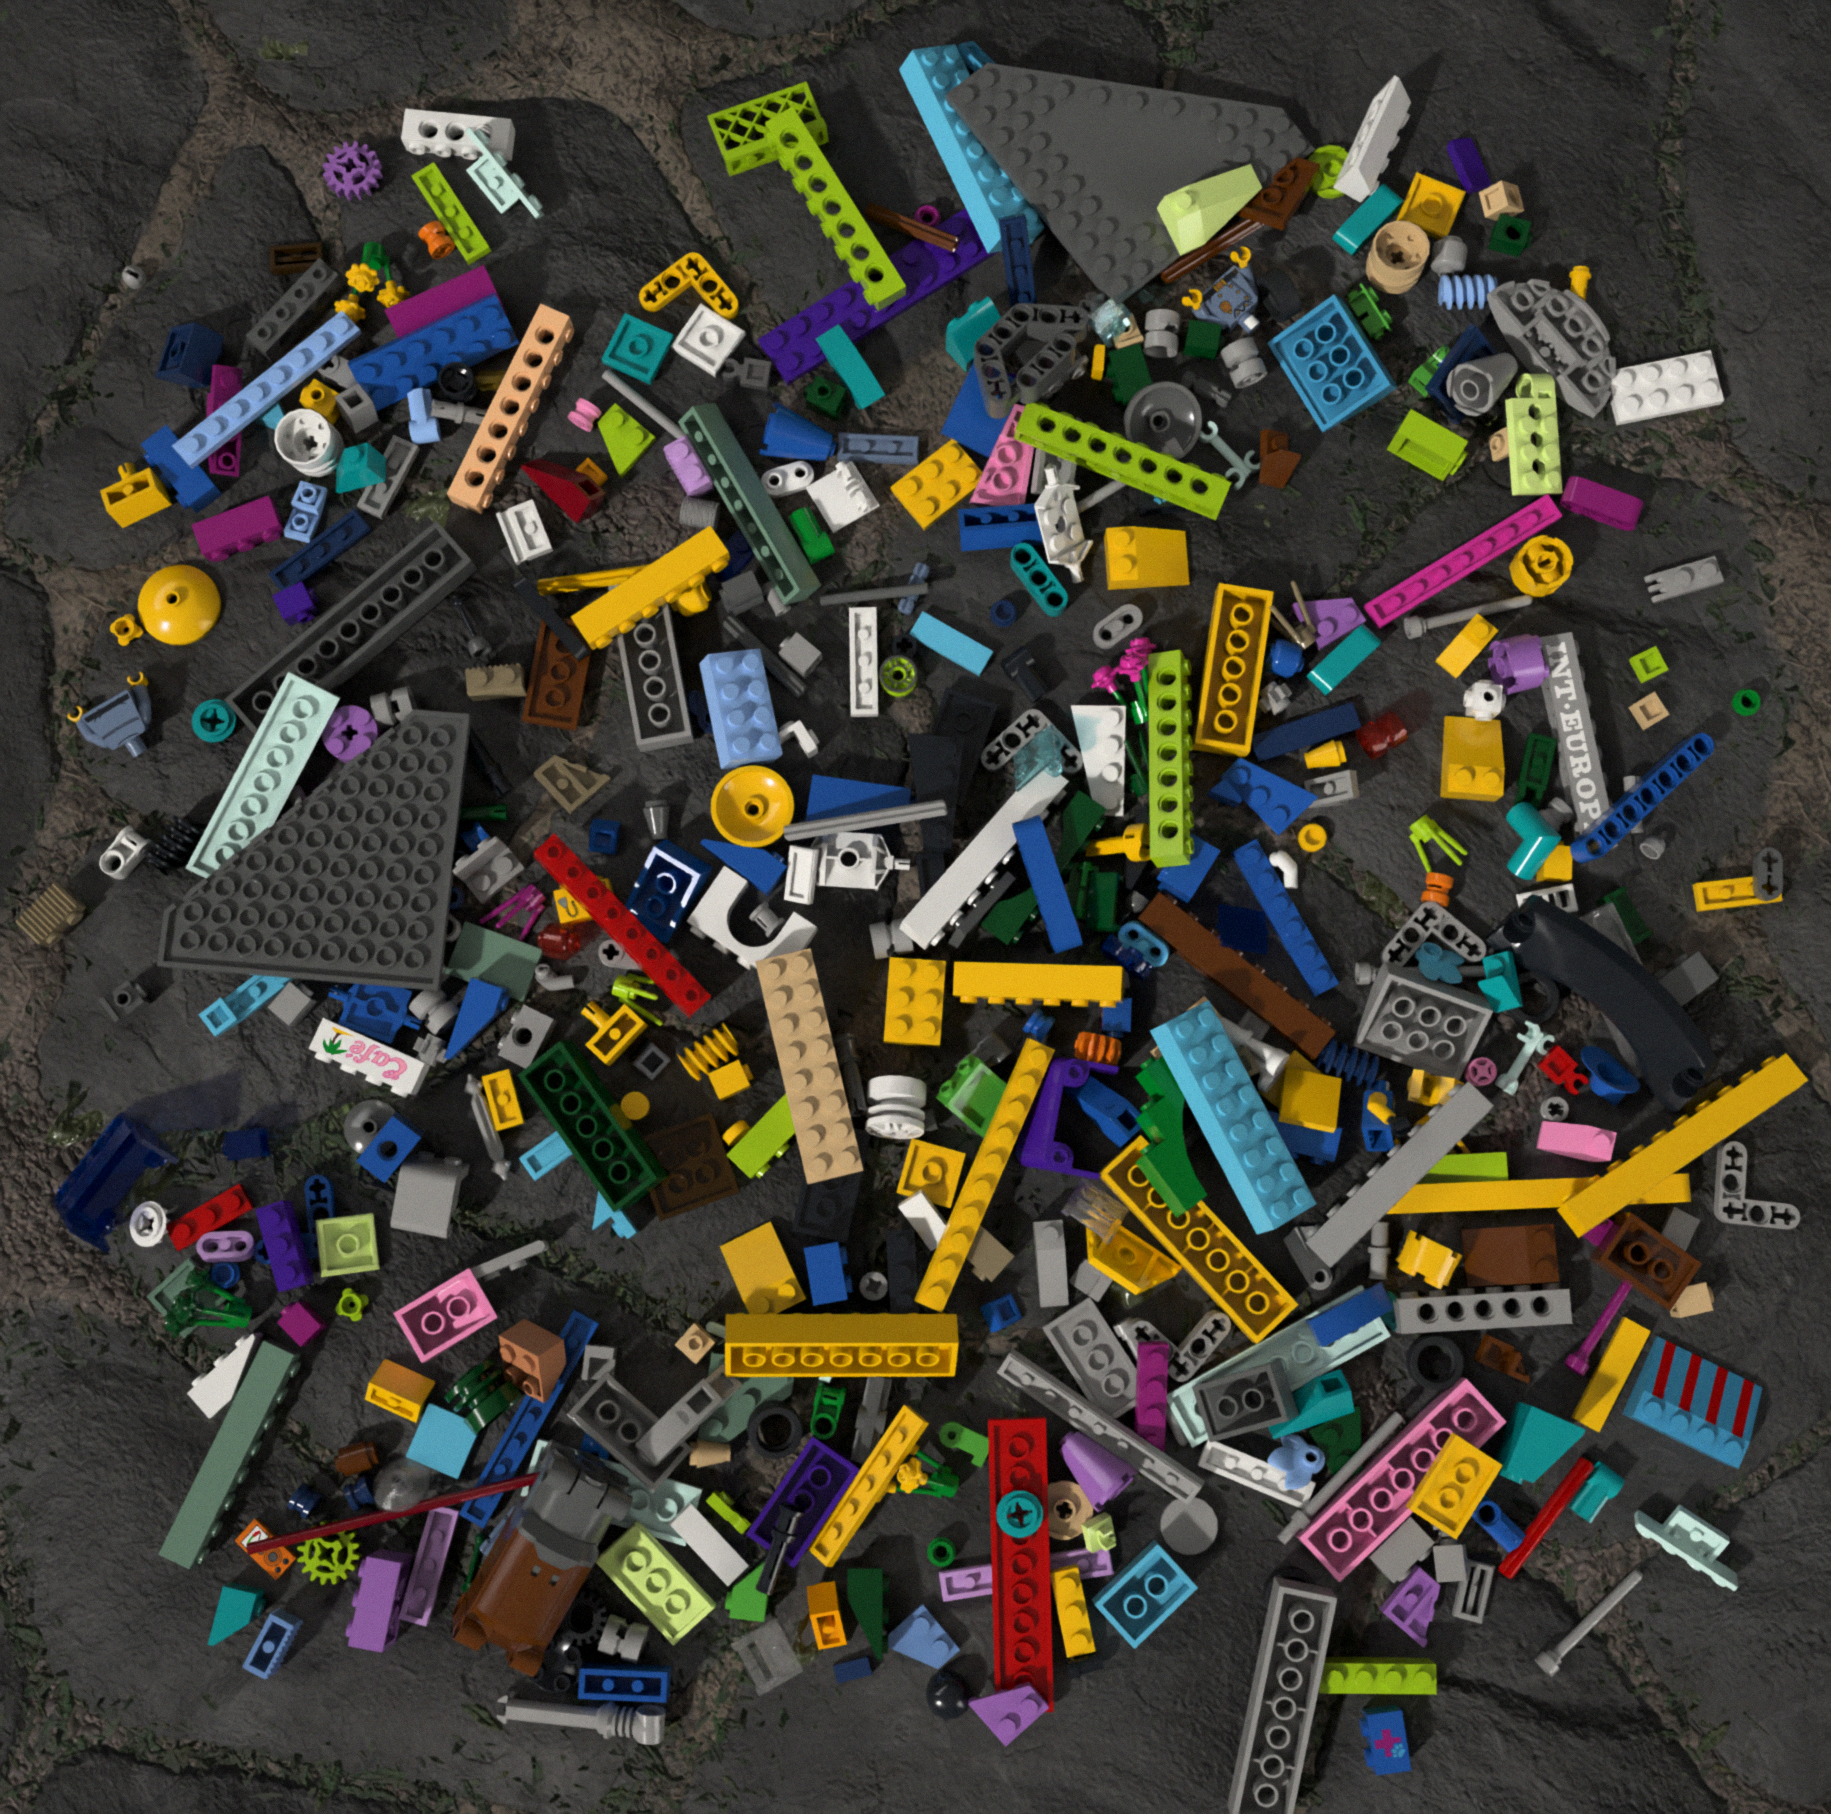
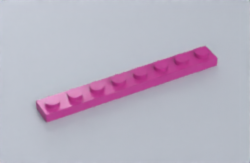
(1462, 561)

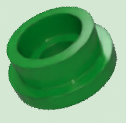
(1753, 699)
(944, 1560)

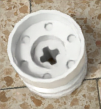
(301, 431)
(896, 1107)

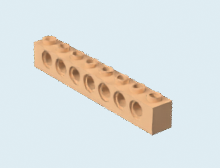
(544, 323)

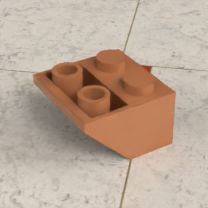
(532, 1358)

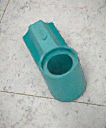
(1599, 1487)

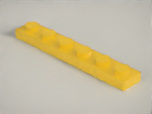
(868, 1486)

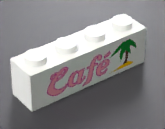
(369, 1057)

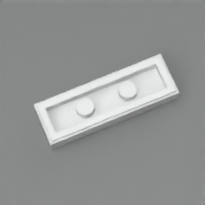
(708, 1544)

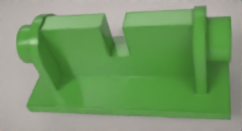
(1364, 303)

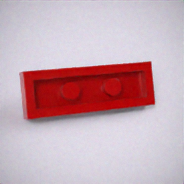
(209, 1217)

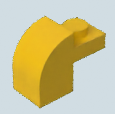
(1429, 1089)

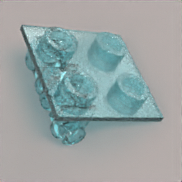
(1038, 756)

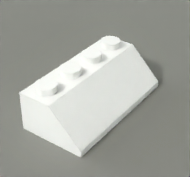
(1374, 141)

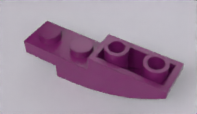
(224, 385)

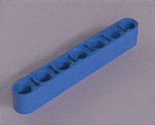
(1632, 802)

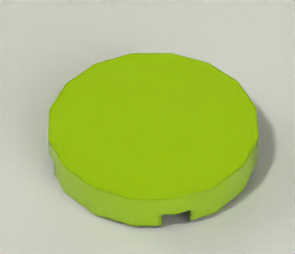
(1329, 157)

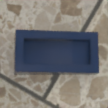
(852, 1669)

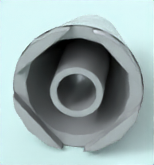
(1480, 382)

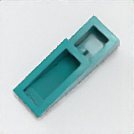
(850, 367)

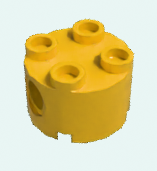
(1541, 566)
(1428, 1259)

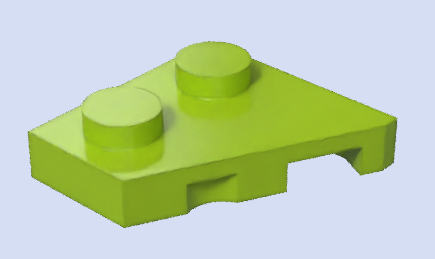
(624, 438)

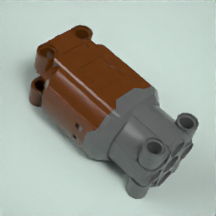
(541, 1557)

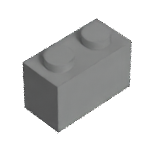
(1401, 1550)

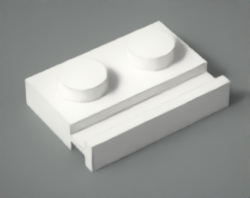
(524, 532)

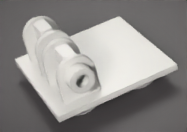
(842, 496)

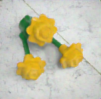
(364, 278)
(911, 1476)

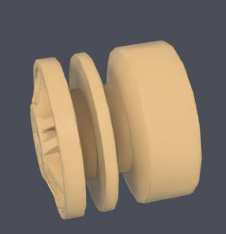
(1399, 244)

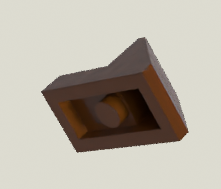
(1275, 459)

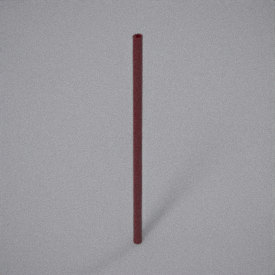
(383, 1515)

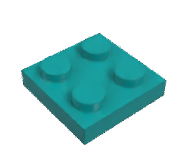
(637, 348)

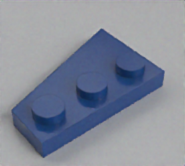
(1268, 795)

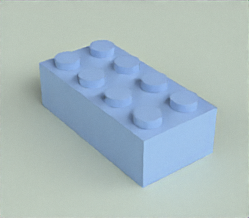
(740, 708)

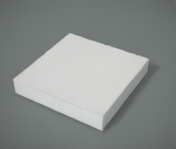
(708, 340)

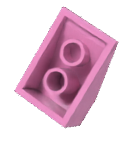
(445, 1315)

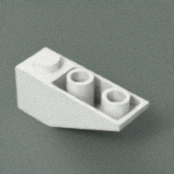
(219, 1388)

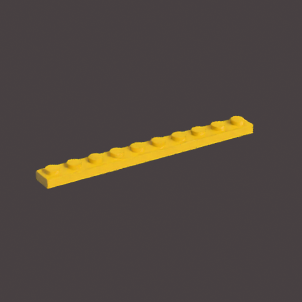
(984, 1175)

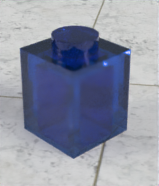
(246, 1144)

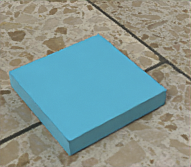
(442, 1441)

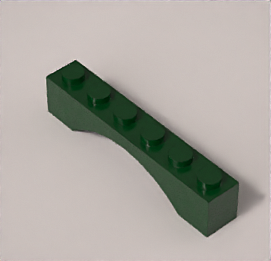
(1079, 820)

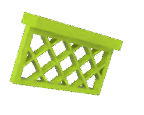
(757, 153)

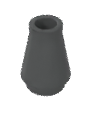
(657, 818)

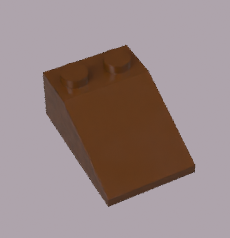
(1509, 1255)
(1645, 1260)

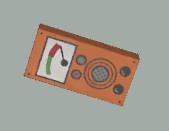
(273, 1561)

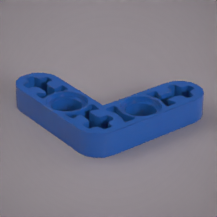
(310, 1238)

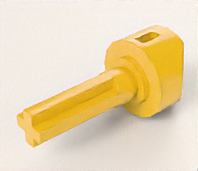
(1133, 843)

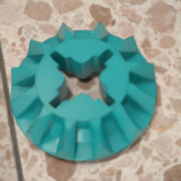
(208, 710)
(1010, 1524)

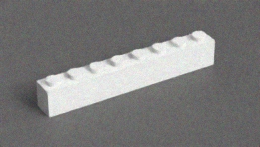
(979, 861)

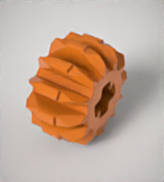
(1098, 1048)

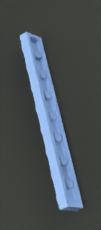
(266, 389)

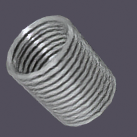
(699, 513)

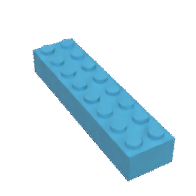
(976, 175)
(1233, 1118)

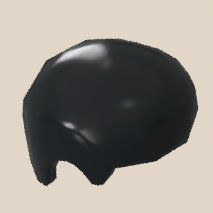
(948, 1695)

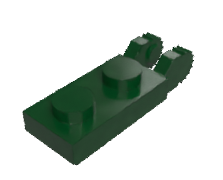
(1535, 767)

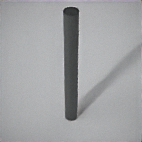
(874, 594)

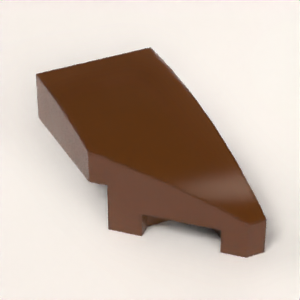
(1501, 1357)

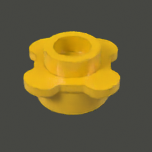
(126, 622)

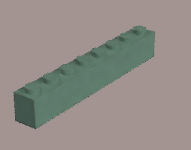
(749, 503)
(230, 1454)

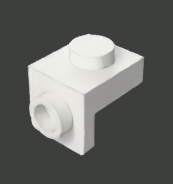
(806, 738)

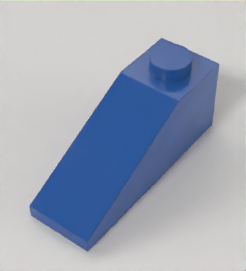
(752, 864)
(479, 1008)

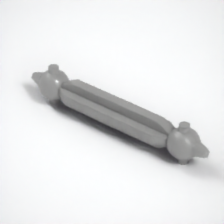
(487, 1127)

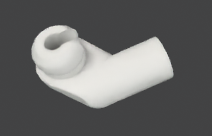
(1288, 866)

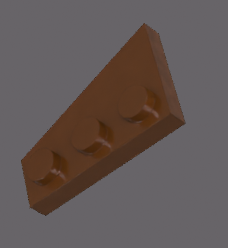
(1283, 196)

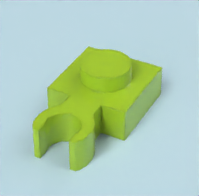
(723, 1505)

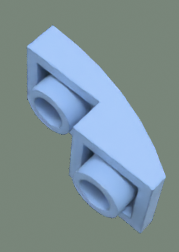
(306, 512)

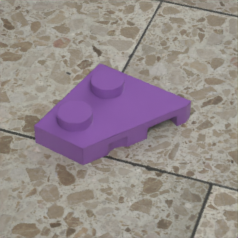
(1331, 619)
(1413, 1604)
(1010, 1710)

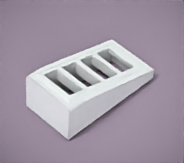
(1569, 894)

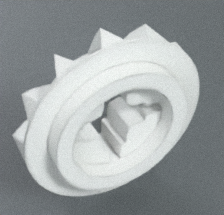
(140, 1222)

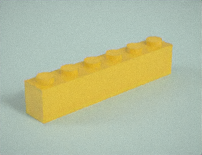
(651, 588)
(1039, 982)

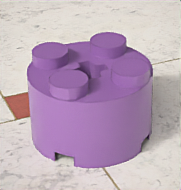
(1517, 663)
(342, 725)

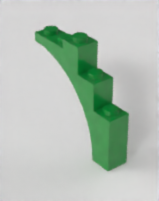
(1166, 1158)

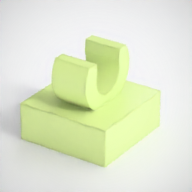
(1099, 1533)

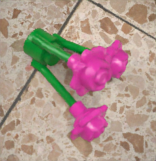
(1131, 665)

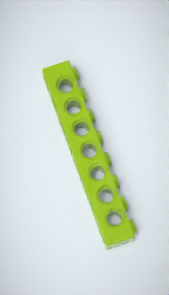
(788, 127)
(1130, 472)
(1162, 669)

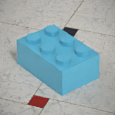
(1144, 1594)

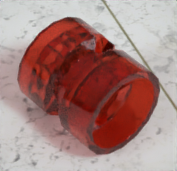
(1385, 733)

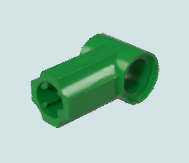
(813, 541)

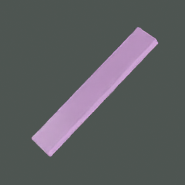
(977, 1579)

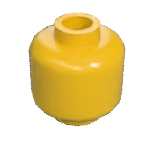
(693, 600)

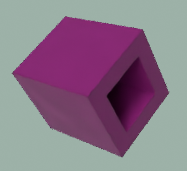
(301, 1322)

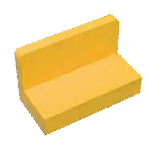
(399, 1390)

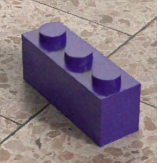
(285, 1246)

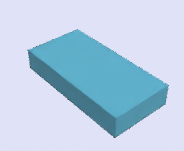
(545, 1156)

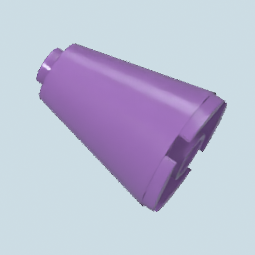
(1095, 1468)

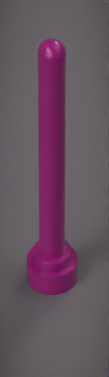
(1579, 1360)

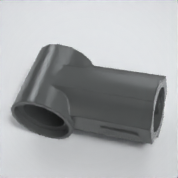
(991, 1050)

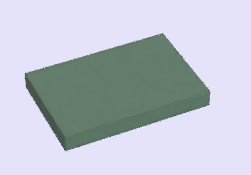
(494, 958)

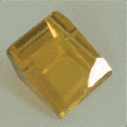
(490, 379)

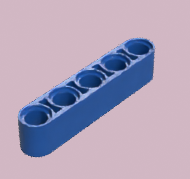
(1047, 884)

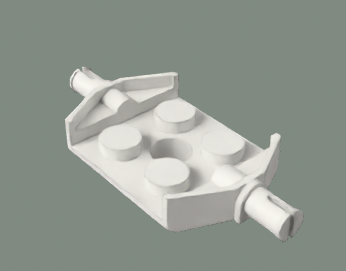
(1067, 543)
(871, 865)

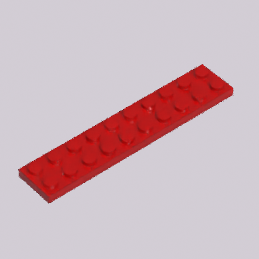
(1020, 1564)

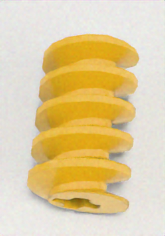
(709, 1052)

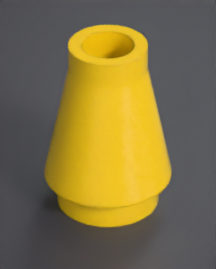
(1326, 755)

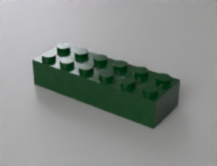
(592, 1126)

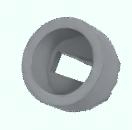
(131, 281)
(1653, 847)

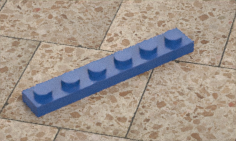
(1284, 918)

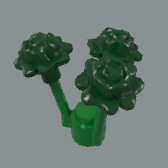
(186, 1305)

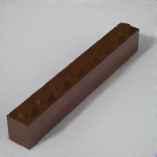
(1236, 976)

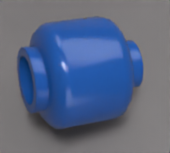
(1283, 658)

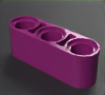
(1601, 503)

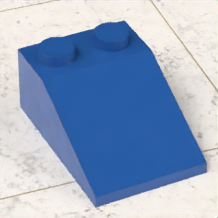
(667, 889)

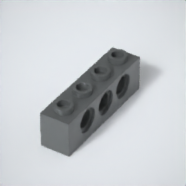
(296, 311)

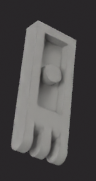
(1685, 579)
(514, 1260)

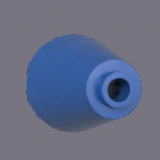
(795, 437)

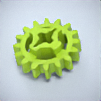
(336, 1561)

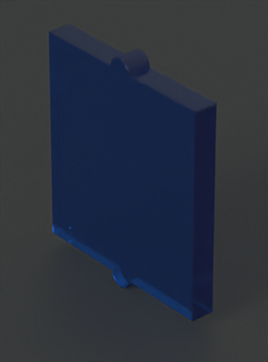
(1242, 929)

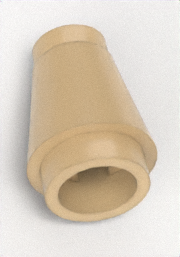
(708, 1453)

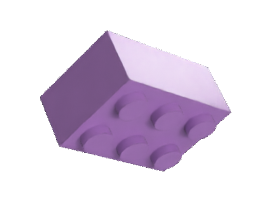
(379, 1600)

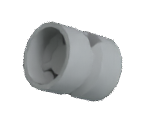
(1161, 333)
(1243, 360)
(384, 708)
(890, 939)
(437, 1012)
(633, 1635)

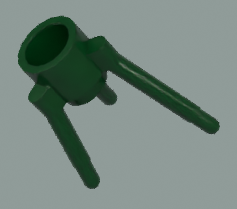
(1140, 780)

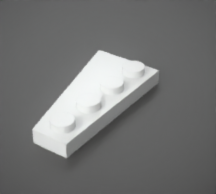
(1101, 741)

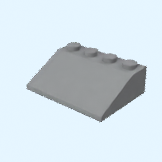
(1422, 1022)

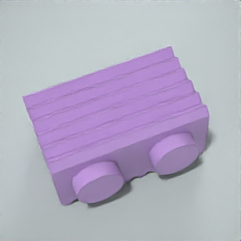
(688, 468)

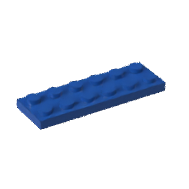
(418, 356)

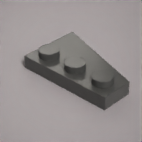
(981, 906)

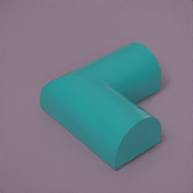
(1537, 843)

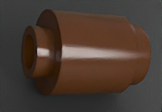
(357, 1457)

